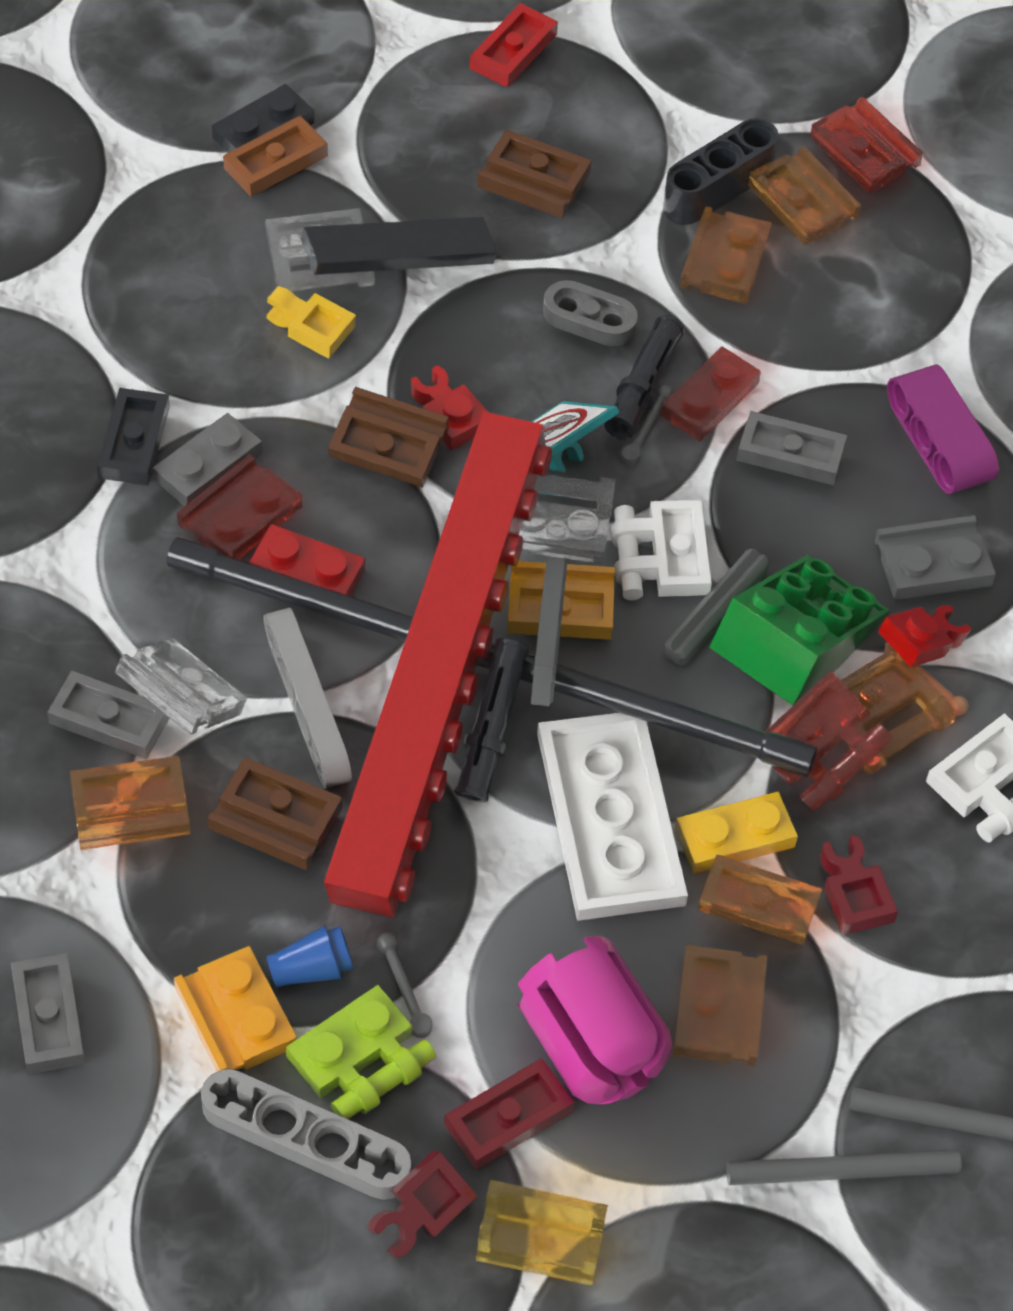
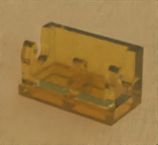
(541, 1232)

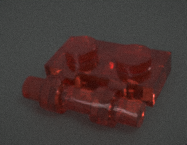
(824, 719)

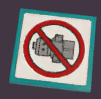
(569, 423)

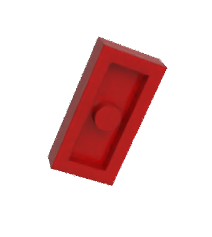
(513, 45)
(309, 560)

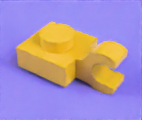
(312, 323)

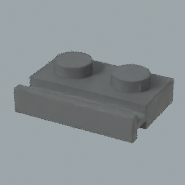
(934, 557)

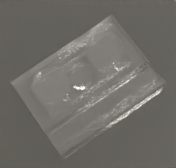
(181, 685)

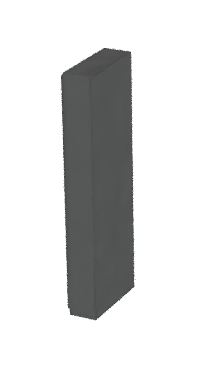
(549, 632)

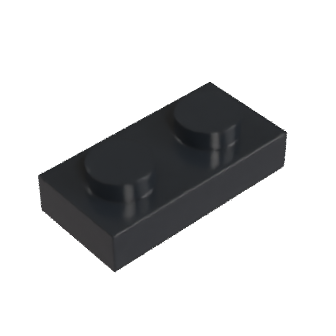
(261, 117)
(133, 436)

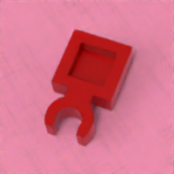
(457, 404)
(922, 637)

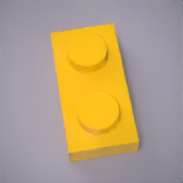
(736, 831)

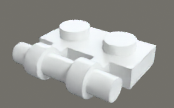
(678, 544)
(975, 776)

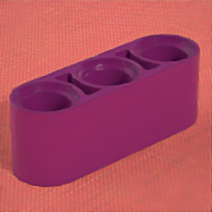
(942, 429)

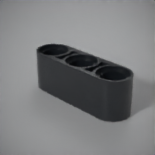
(718, 170)

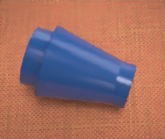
(312, 958)

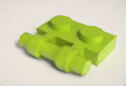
(350, 1042)

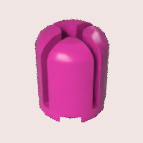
(595, 1022)

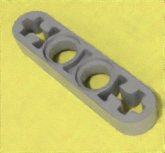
(307, 698)
(310, 1125)

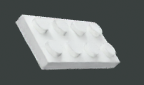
(611, 816)

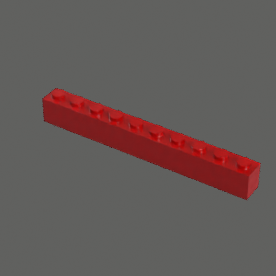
(438, 667)

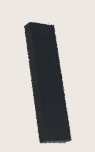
(398, 245)

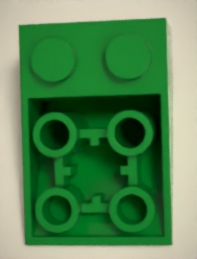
(797, 627)

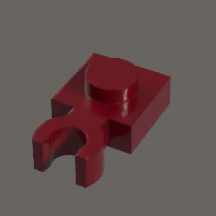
(856, 893)
(428, 1199)

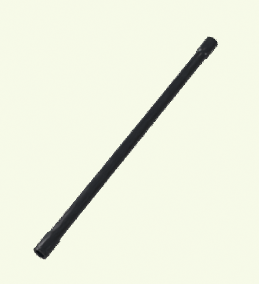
(766, 746)

